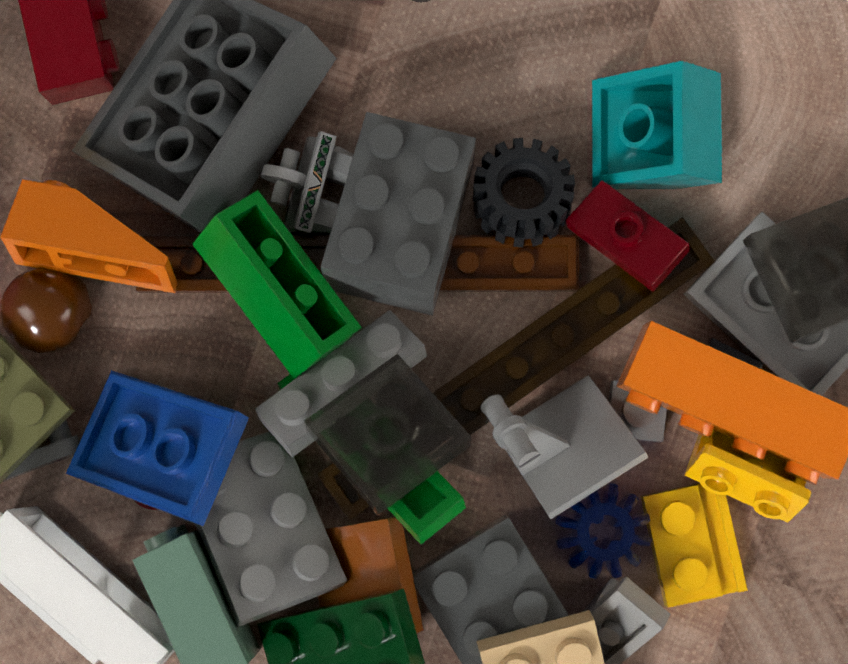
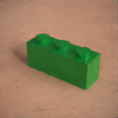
(275, 284)

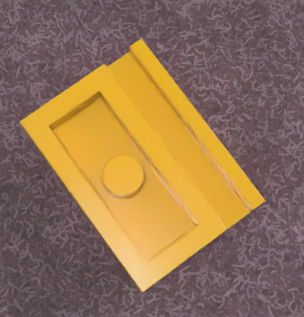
(693, 545)

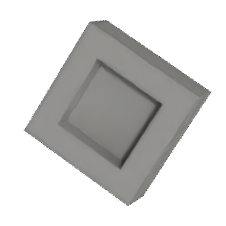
(641, 423)

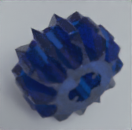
(611, 547)

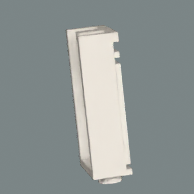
(77, 592)

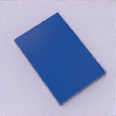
(158, 446)

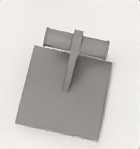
(566, 444)

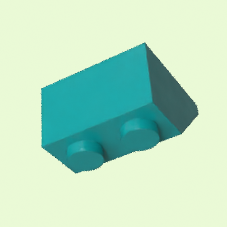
(657, 128)

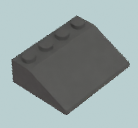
(205, 105)

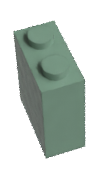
(191, 601)

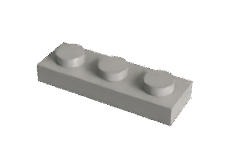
(333, 375)

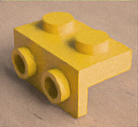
(746, 479)

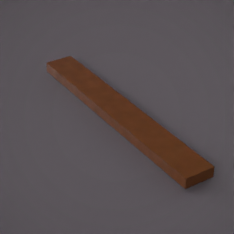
(473, 265)

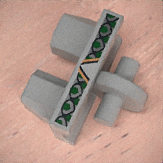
(319, 162)

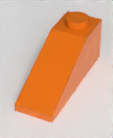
(73, 235)

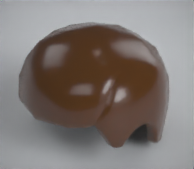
(44, 309)

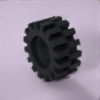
(529, 163)

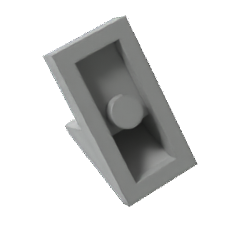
(625, 619)

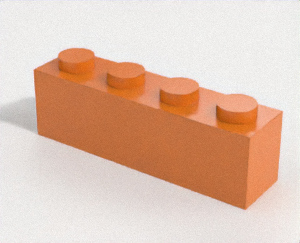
(738, 401)

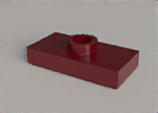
(627, 235)

